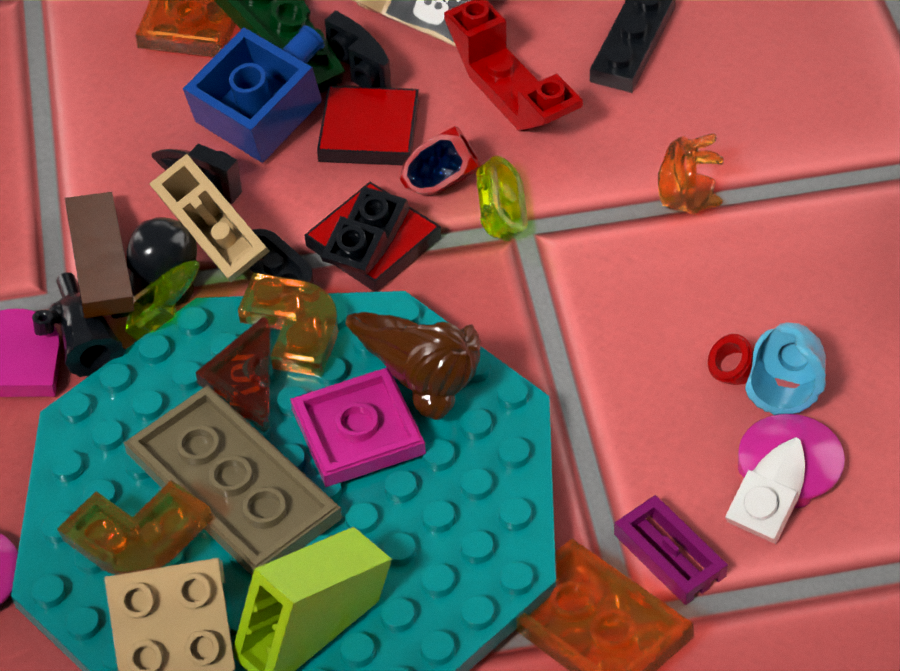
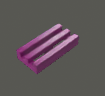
(637, 532)

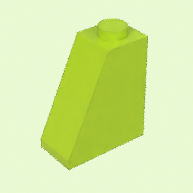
(308, 600)

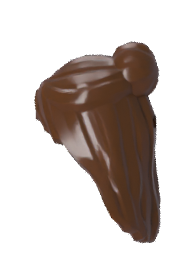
(424, 358)

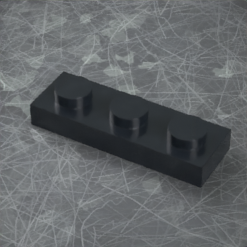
(630, 43)

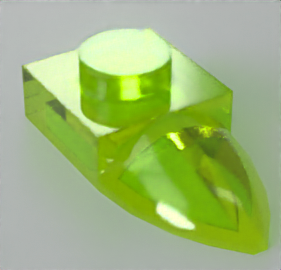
(157, 301)

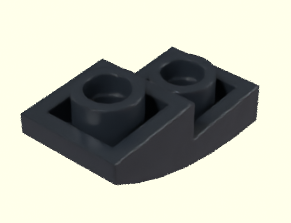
(358, 48)
(367, 232)

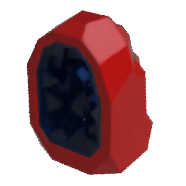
(439, 163)

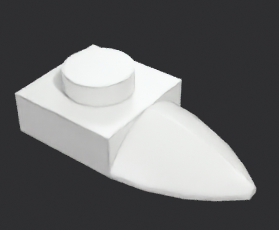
(770, 492)

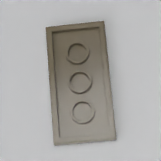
(254, 492)

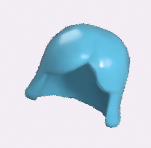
(790, 355)

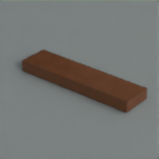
(99, 255)

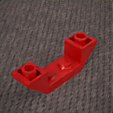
(482, 45)

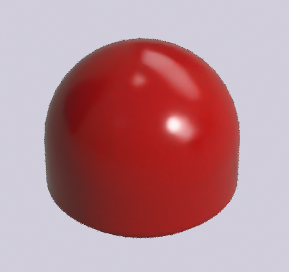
(725, 346)

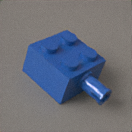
(256, 91)

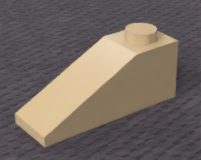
(209, 218)

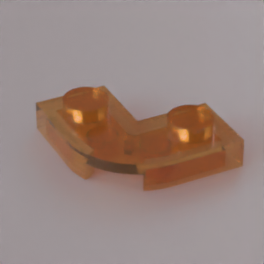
(303, 315)
(139, 542)

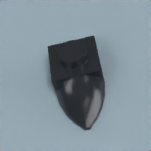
(216, 165)

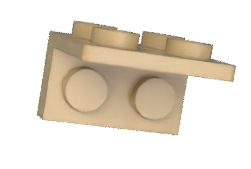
(171, 618)

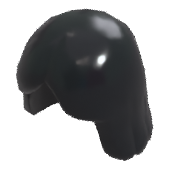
(157, 248)

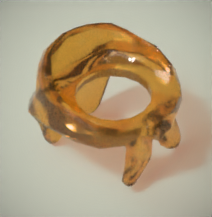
(686, 188)

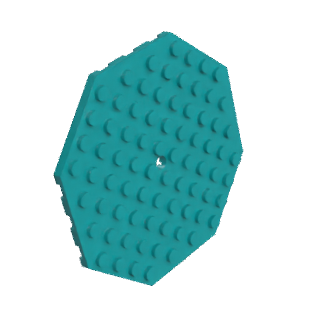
(460, 522)

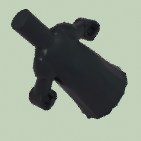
(87, 341)

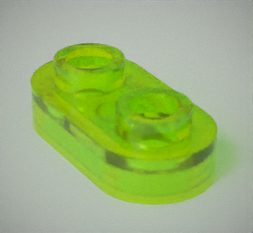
(501, 199)

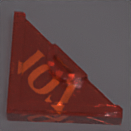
(243, 374)

